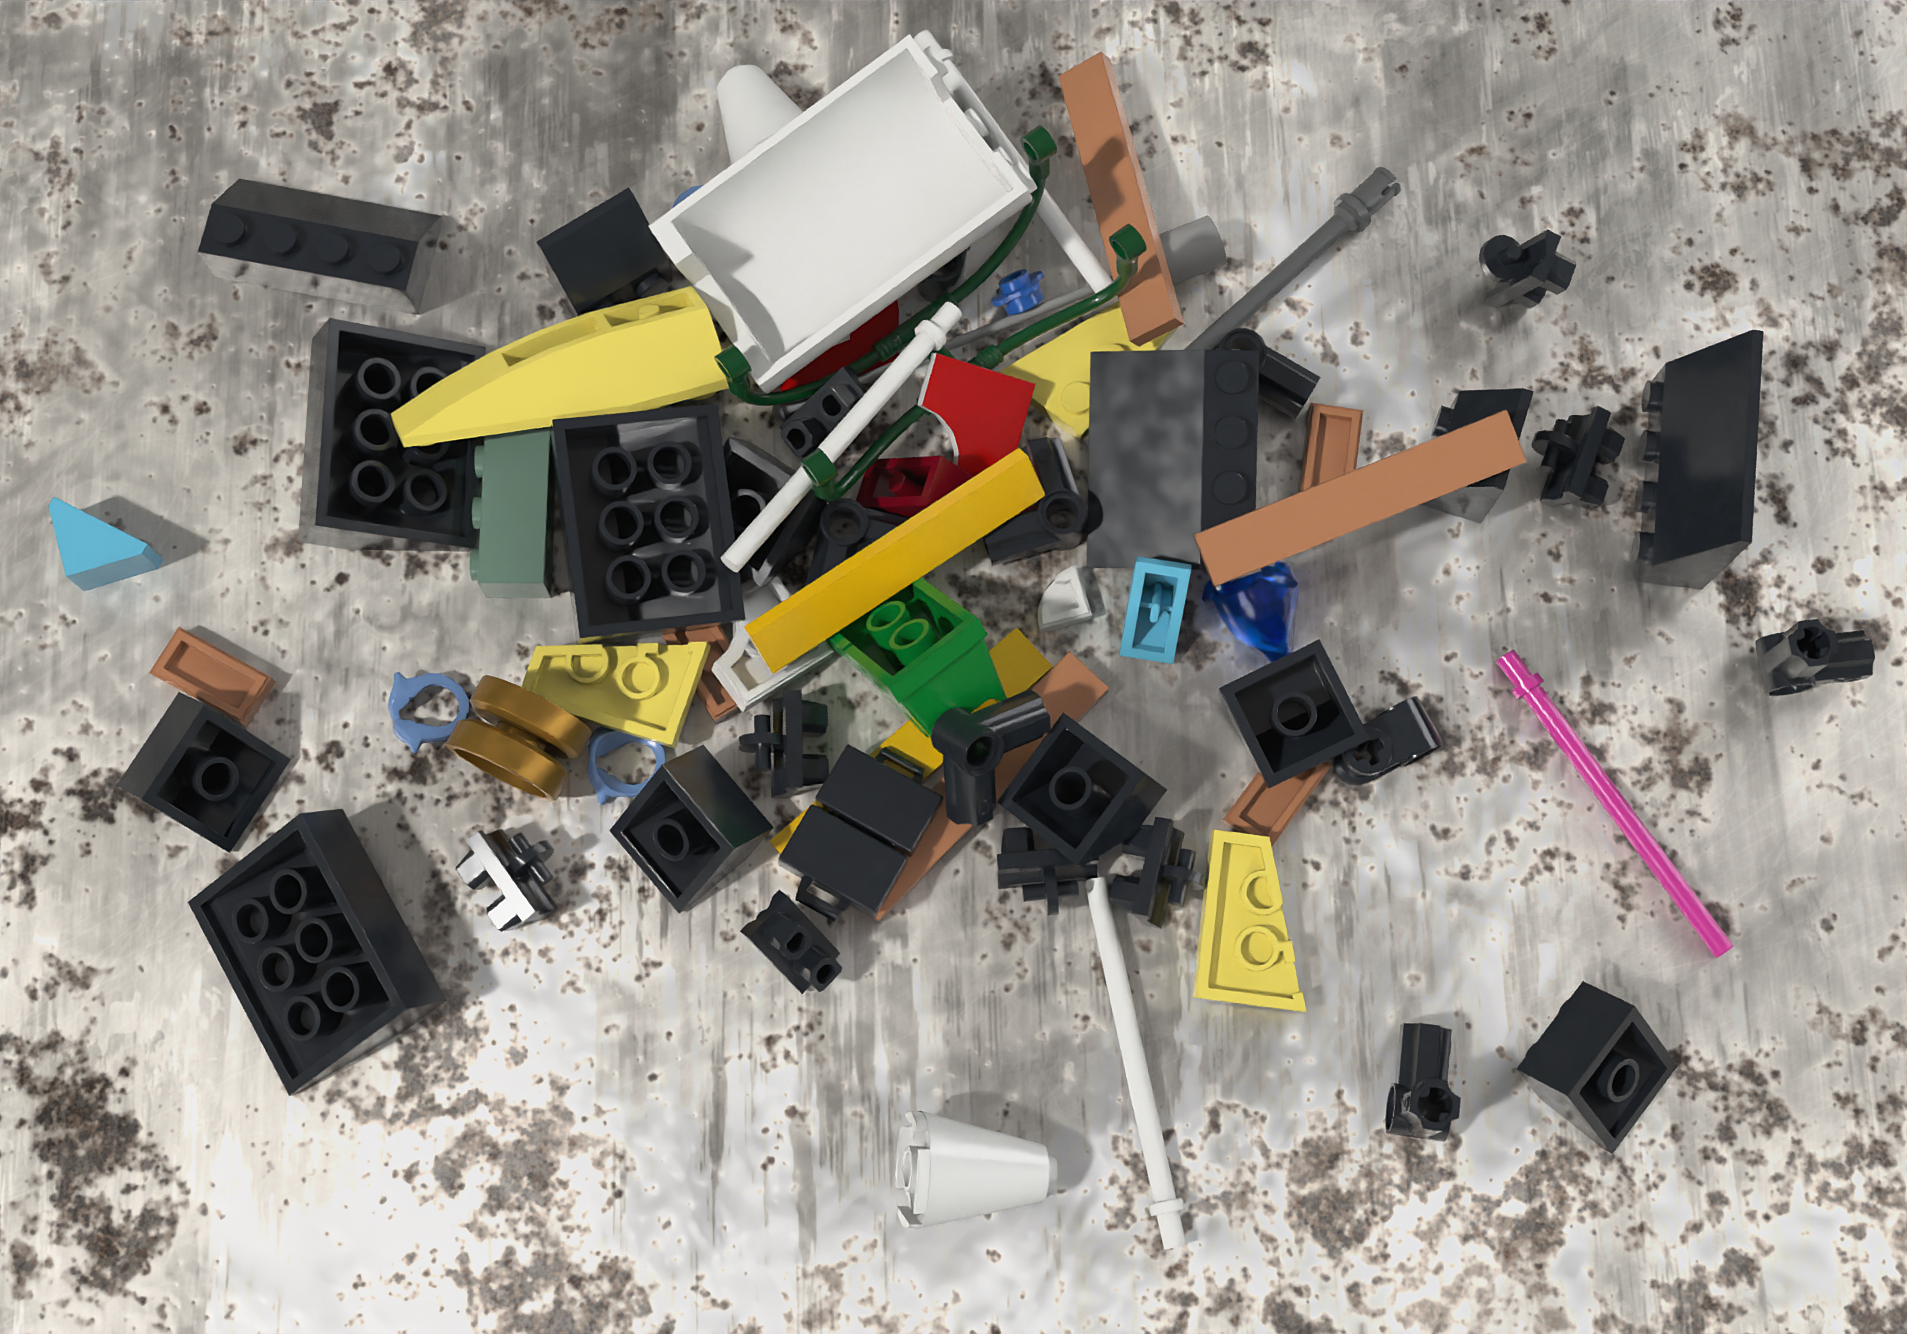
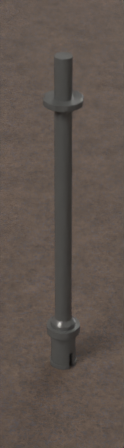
(1351, 213)

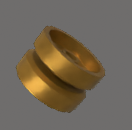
(521, 734)

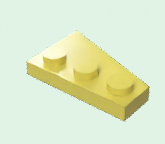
(1063, 367)
(622, 688)
(1243, 929)

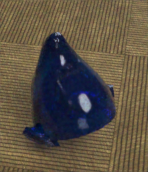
(1259, 609)

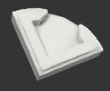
(1063, 602)

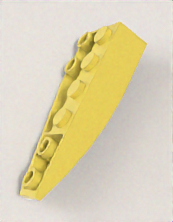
(585, 366)

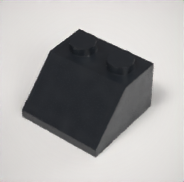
(605, 257)
(1469, 406)
(752, 483)
(1293, 714)
(204, 771)
(1080, 793)
(690, 827)
(1598, 1065)

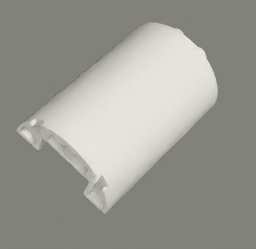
(841, 212)

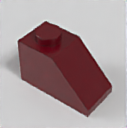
(909, 484)

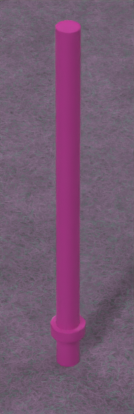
(1529, 688)

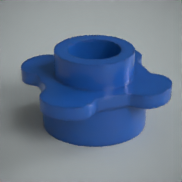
(1019, 291)

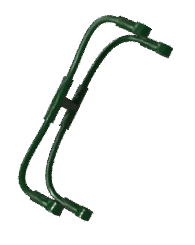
(1125, 242)

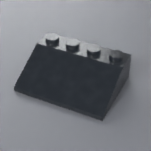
(1168, 451)
(1699, 463)
(356, 474)
(645, 523)
(315, 949)

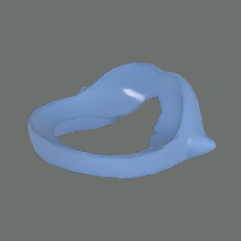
(407, 689)
(606, 784)

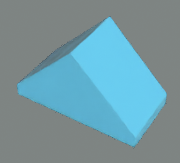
(96, 551)
(1154, 609)

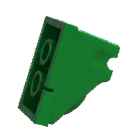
(922, 654)

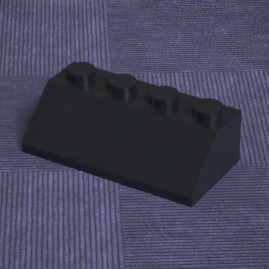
(321, 245)

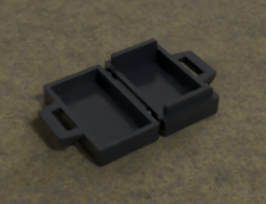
(851, 852)

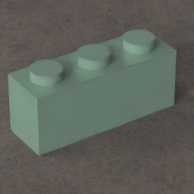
(515, 515)

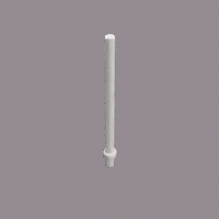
(1047, 209)
(929, 337)
(1165, 1204)

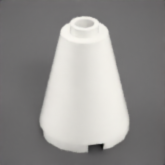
(751, 108)
(966, 1171)

